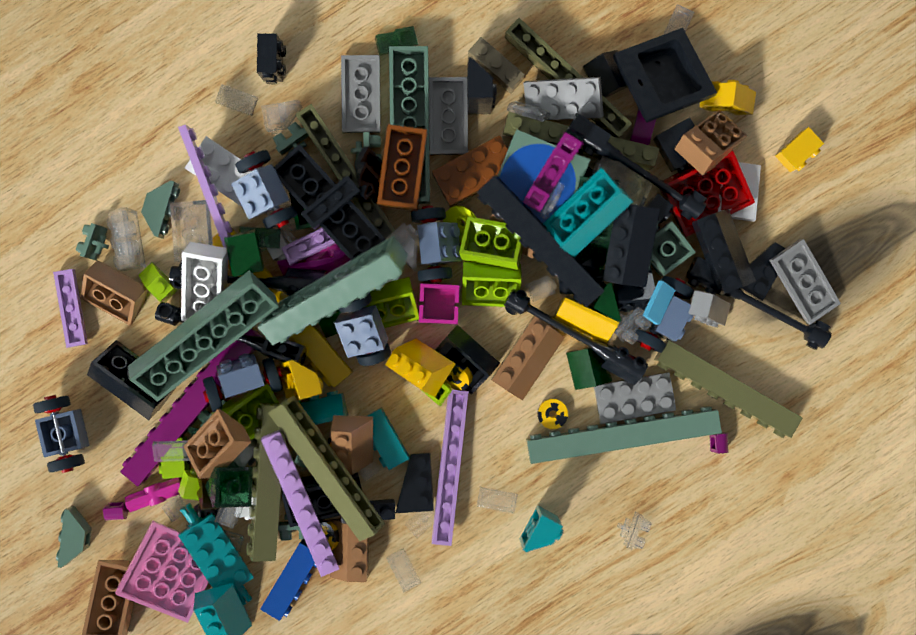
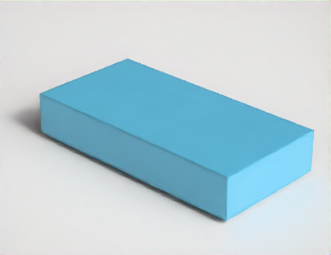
(659, 302)

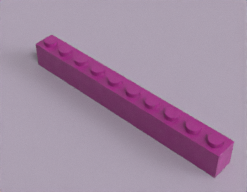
(182, 416)

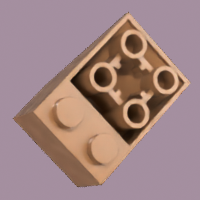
(710, 142)

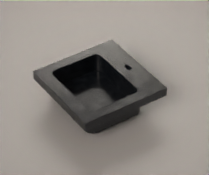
(664, 75)

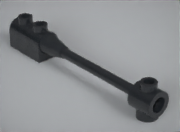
(596, 141)
(289, 283)
(816, 334)
(280, 351)
(615, 359)

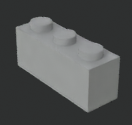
(709, 309)

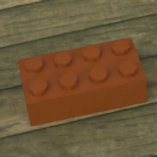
(402, 167)
(470, 171)

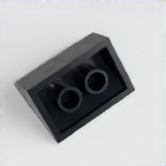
(463, 348)

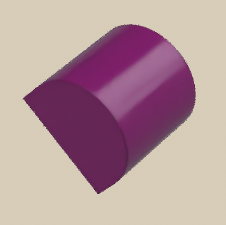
(719, 443)
(115, 511)

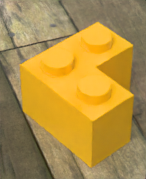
(732, 98)

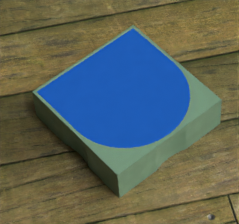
(525, 161)

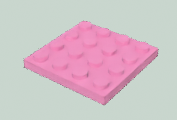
(163, 574)

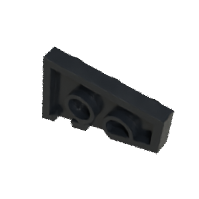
(763, 272)
(417, 485)

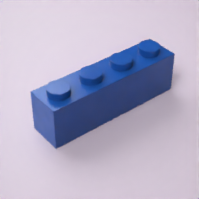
(288, 584)

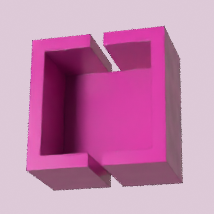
(439, 303)

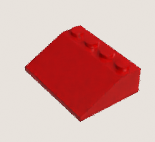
(734, 192)

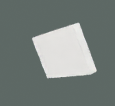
(752, 175)

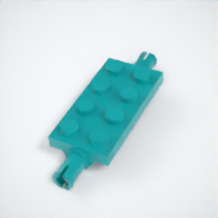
(214, 552)

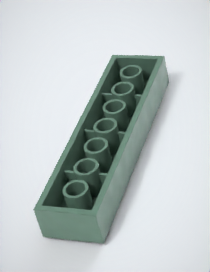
(411, 98)
(335, 290)
(203, 336)

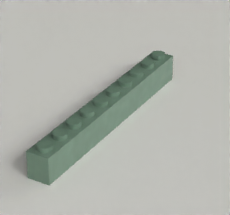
(623, 436)

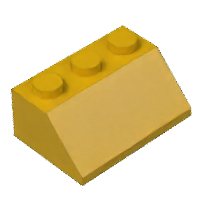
(585, 320)
(420, 365)
(299, 381)

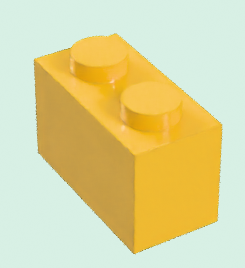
(799, 149)

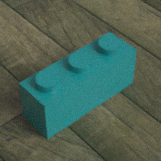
(387, 441)

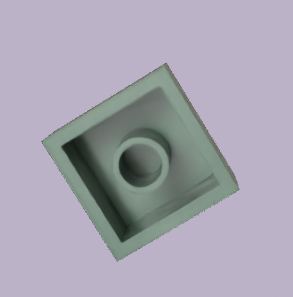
(669, 249)

